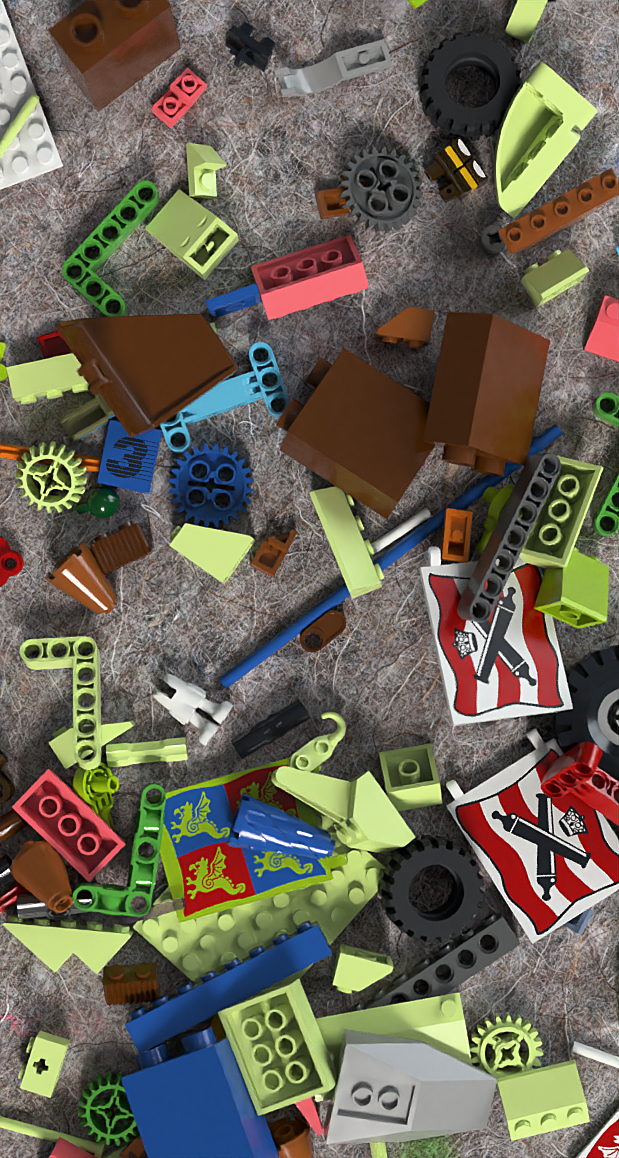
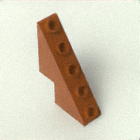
(560, 212)

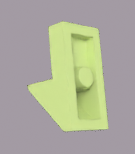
(201, 164)

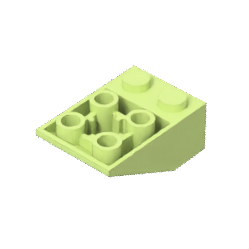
(192, 234)

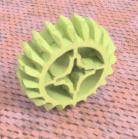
(61, 480)

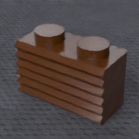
(121, 548)
(131, 983)

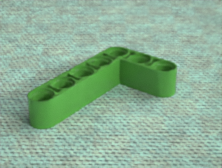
(108, 247)
(606, 507)

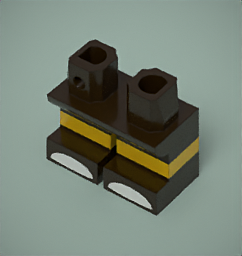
(458, 169)

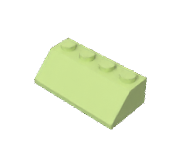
(562, 515)
(346, 540)

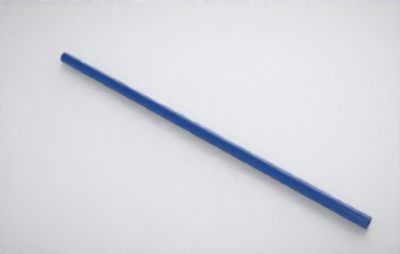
(384, 561)

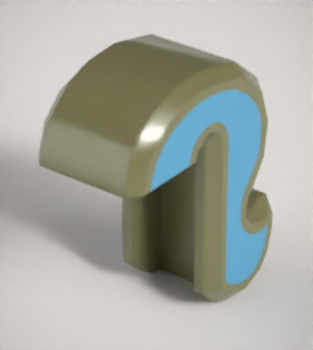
(87, 418)

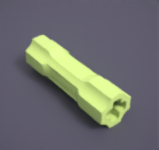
(144, 752)

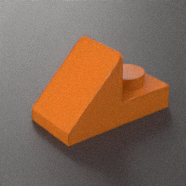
(456, 535)

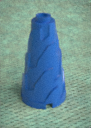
(269, 829)

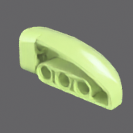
(536, 136)

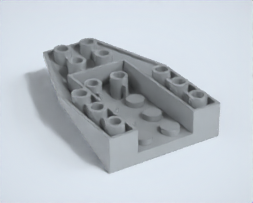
(404, 1092)

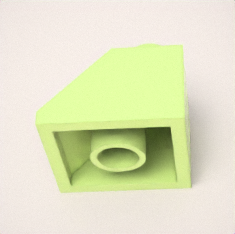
(553, 277)
(411, 777)
(358, 968)

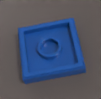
(233, 301)

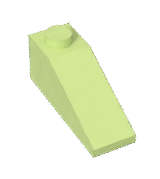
(63, 740)

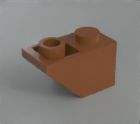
(409, 326)

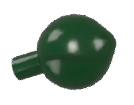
(100, 502)

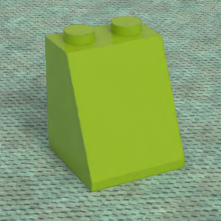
(576, 592)

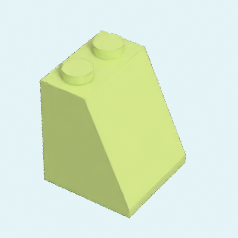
(211, 549)

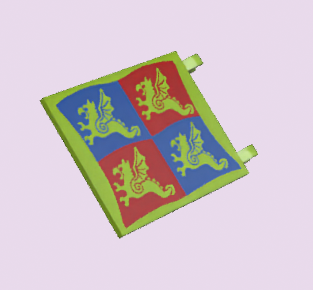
(225, 877)

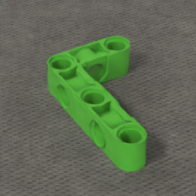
(142, 872)

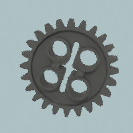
(360, 197)

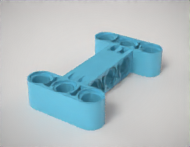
(231, 395)

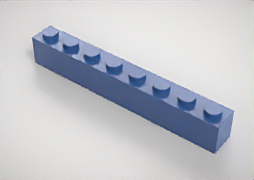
(228, 986)

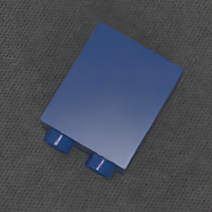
(196, 1102)

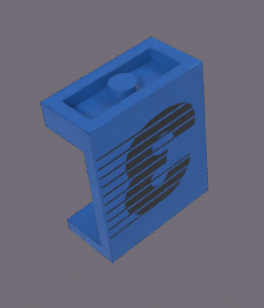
(129, 461)

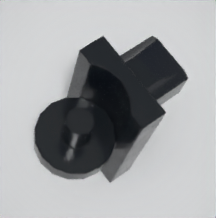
(248, 49)

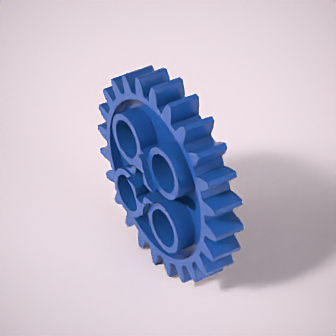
(215, 462)

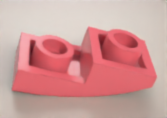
(179, 98)

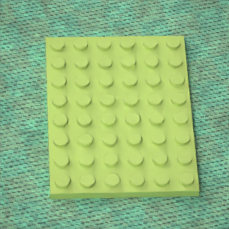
(228, 934)

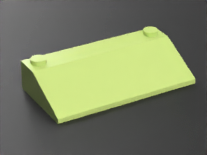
(430, 1020)

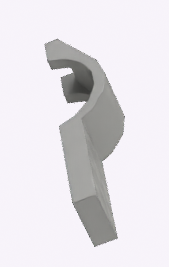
(333, 70)

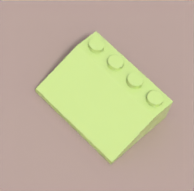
(279, 1047)

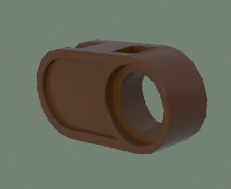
(327, 627)

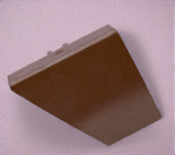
(148, 363)

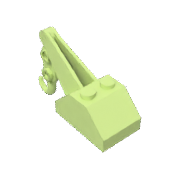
(358, 806)

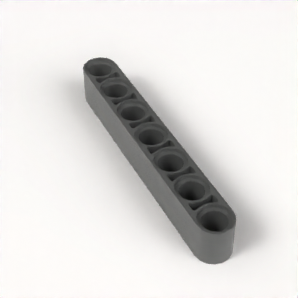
(498, 543)

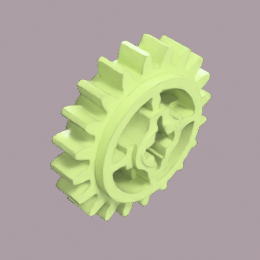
(511, 1040)

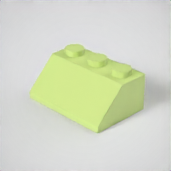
(543, 1100)

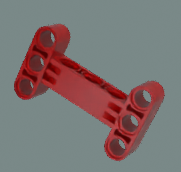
(579, 774)

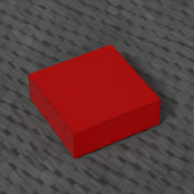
(53, 345)

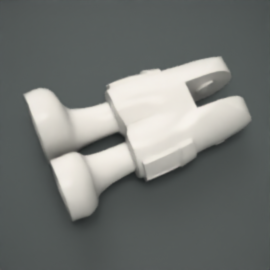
(184, 704)

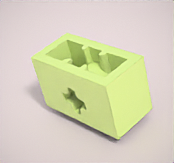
(40, 1079)

